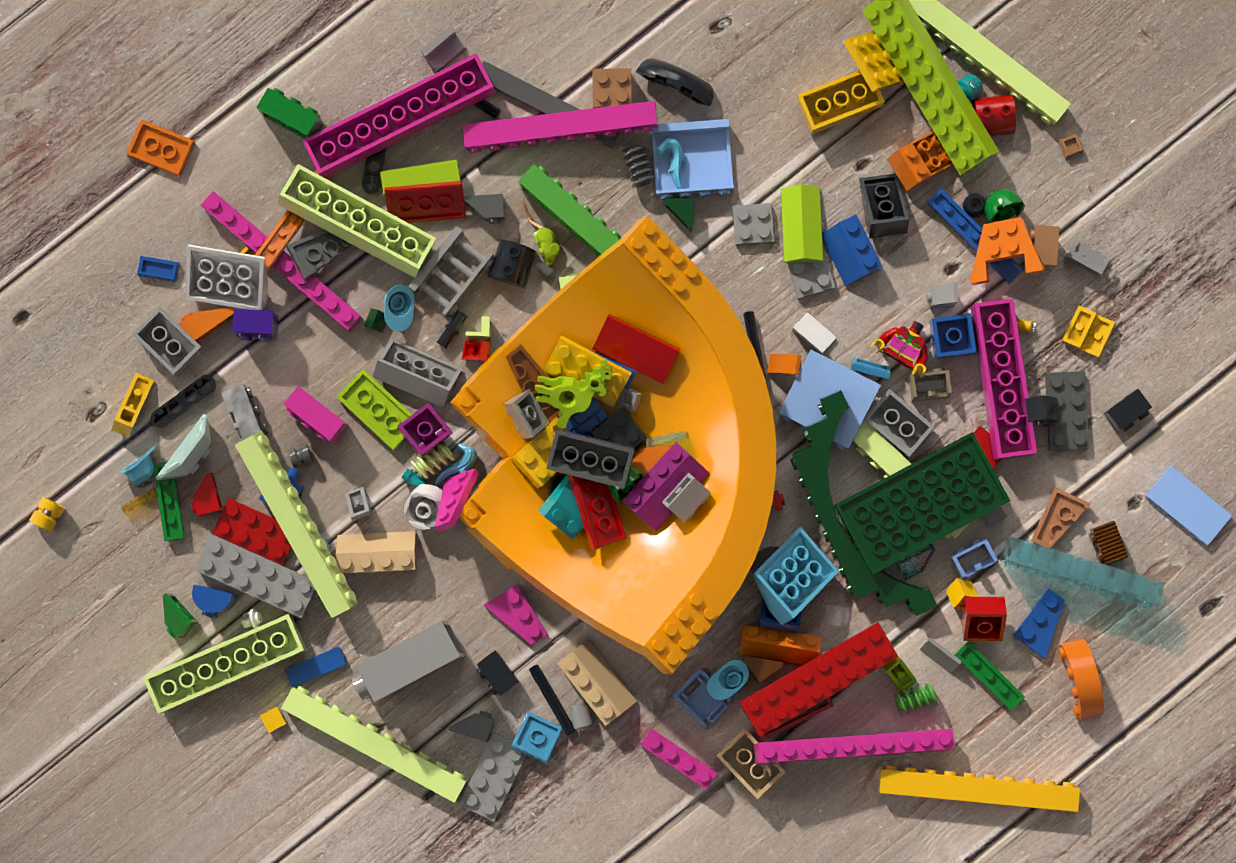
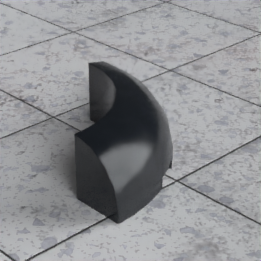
(677, 78)

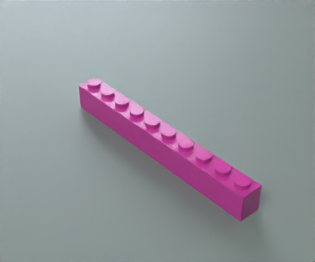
(560, 126)
(284, 265)
(854, 746)

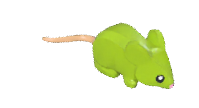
(545, 240)

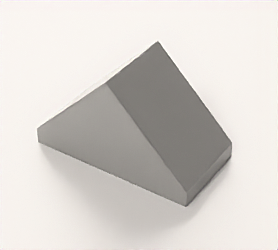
(358, 504)

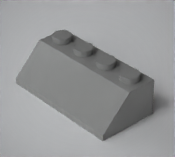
(417, 372)

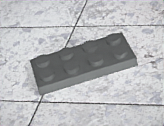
(1072, 429)

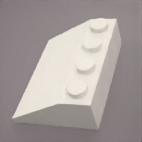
(226, 278)

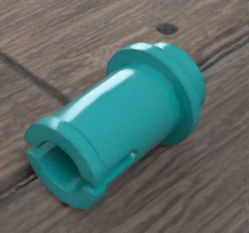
(412, 478)

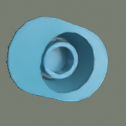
(399, 307)
(141, 469)
(728, 680)

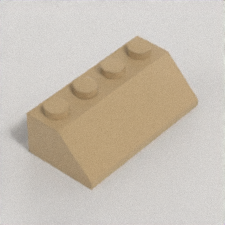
(376, 552)
(596, 682)

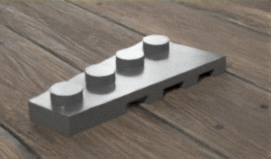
(316, 251)

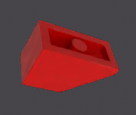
(207, 497)

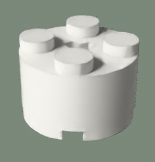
(423, 506)

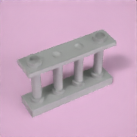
(444, 254)

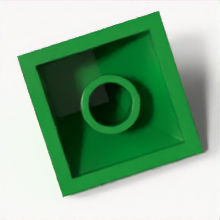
(177, 617)

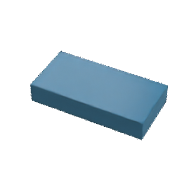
(871, 368)

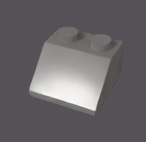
(526, 414)

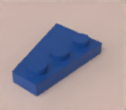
(1040, 623)

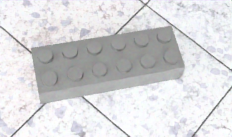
(256, 576)

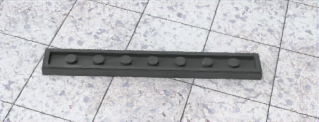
(533, 96)

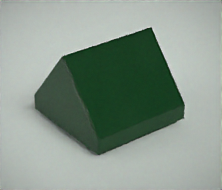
(375, 320)

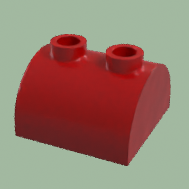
(996, 114)

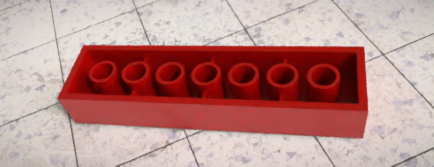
(818, 679)

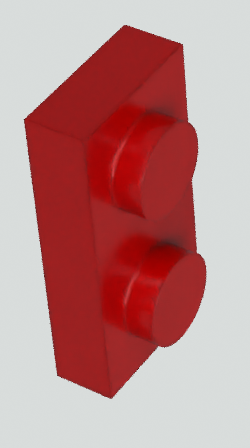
(476, 351)

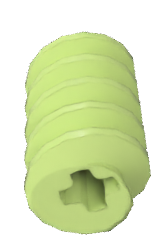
(433, 460)

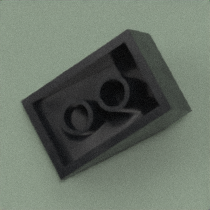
(884, 205)

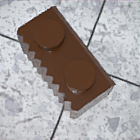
(1108, 543)

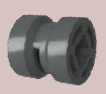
(300, 456)

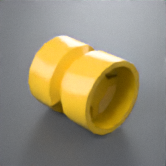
(43, 520)

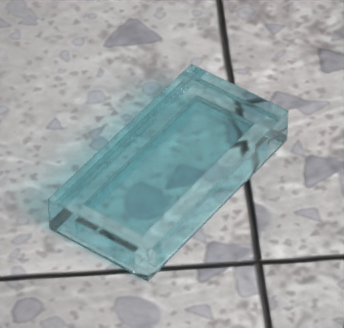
(667, 438)

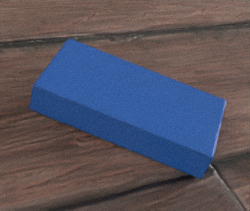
(158, 268)

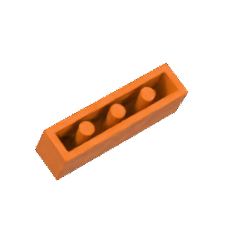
(779, 645)

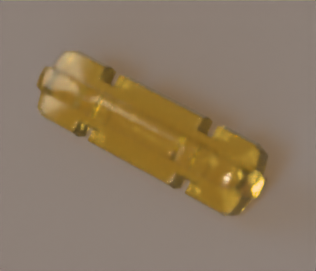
(139, 501)

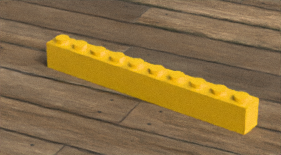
(980, 790)

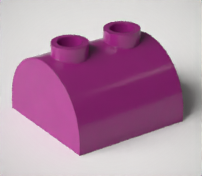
(424, 430)

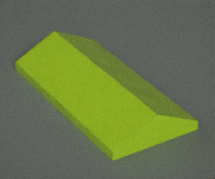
(801, 224)

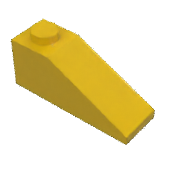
(132, 405)

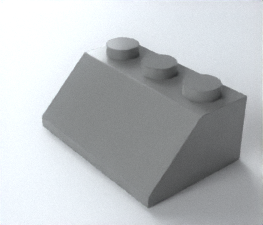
(167, 341)
(899, 422)

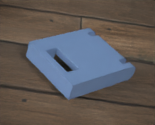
(699, 702)

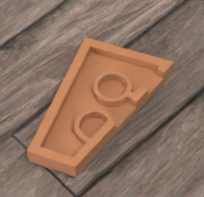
(1057, 517)

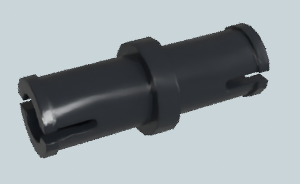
(452, 329)

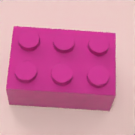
(315, 416)

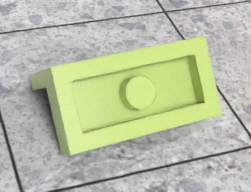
(486, 331)

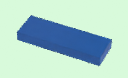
(315, 666)

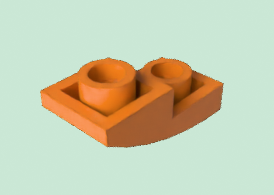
(784, 364)

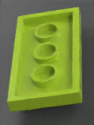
(375, 407)

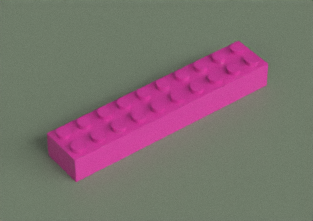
(399, 116)

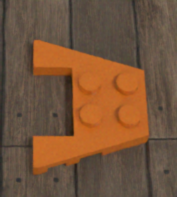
(1004, 241)

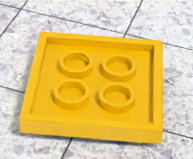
(873, 61)

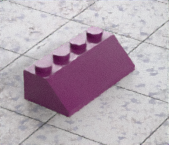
(659, 482)

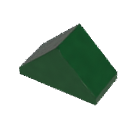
(683, 210)

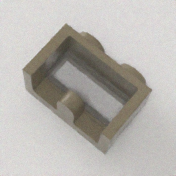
(931, 386)

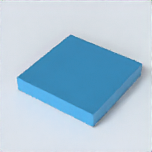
(536, 737)

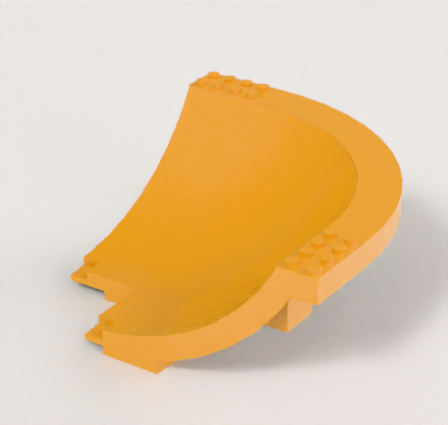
(666, 584)

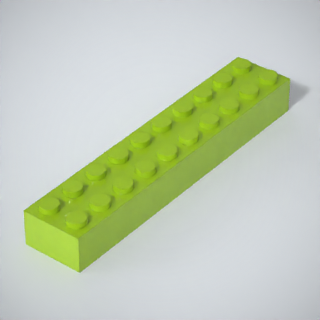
(931, 83)

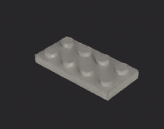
(492, 778)

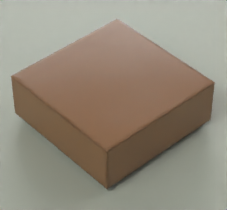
(1071, 145)

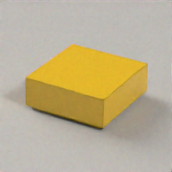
(273, 719)

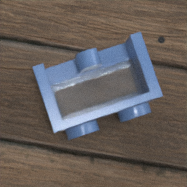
(974, 558)

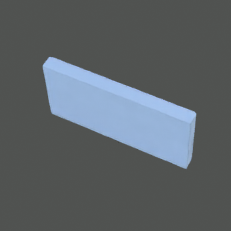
(1188, 505)

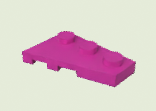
(517, 614)

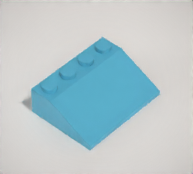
(793, 576)

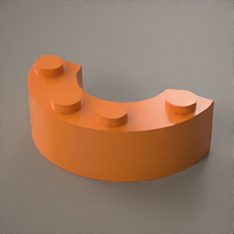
(1085, 679)

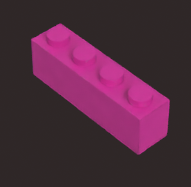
(679, 758)

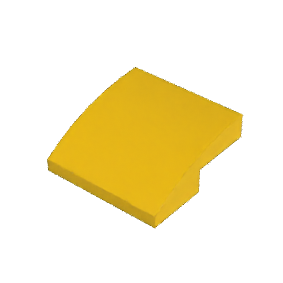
(1089, 332)

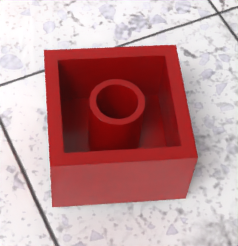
(984, 618)

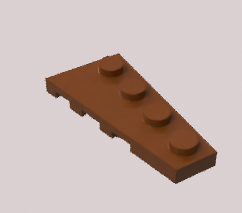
(526, 373)

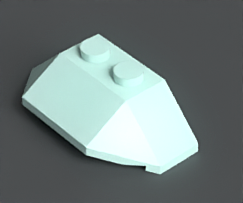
(189, 452)

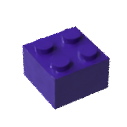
(255, 324)

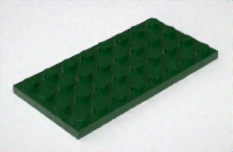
(922, 503)

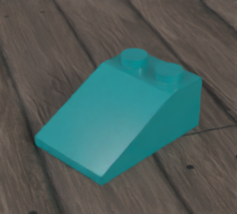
(563, 510)

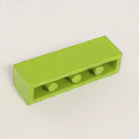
(421, 174)

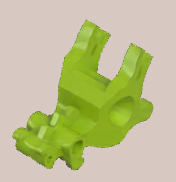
(573, 395)

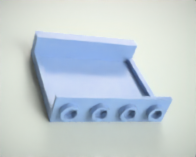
(706, 156)
(819, 378)

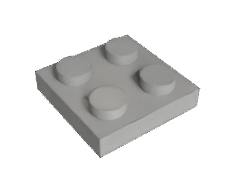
(753, 224)
(811, 277)

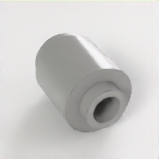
(580, 716)

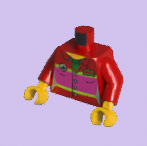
(904, 346)

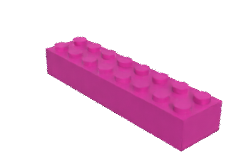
(1003, 379)

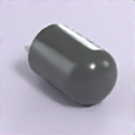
(546, 271)

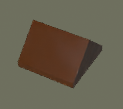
(761, 667)

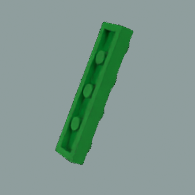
(169, 506)
(989, 676)

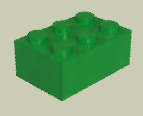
(289, 113)

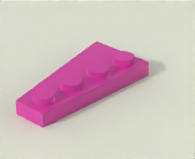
(453, 498)

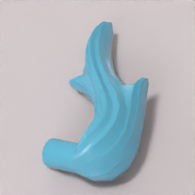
(677, 159)
(464, 464)

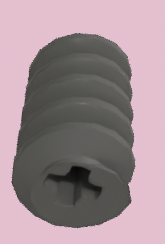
(638, 166)

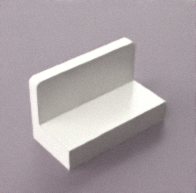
(814, 333)

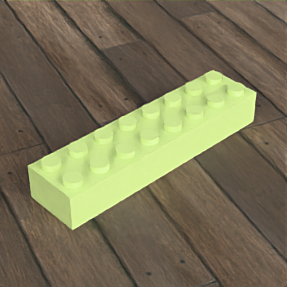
(356, 220)
(224, 663)

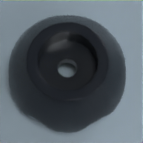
(970, 209)

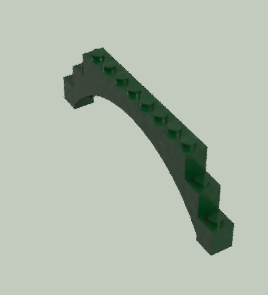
(813, 467)

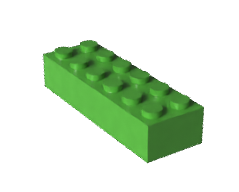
(567, 210)

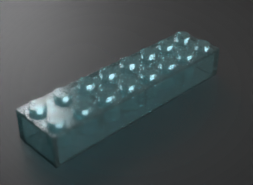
(1081, 571)

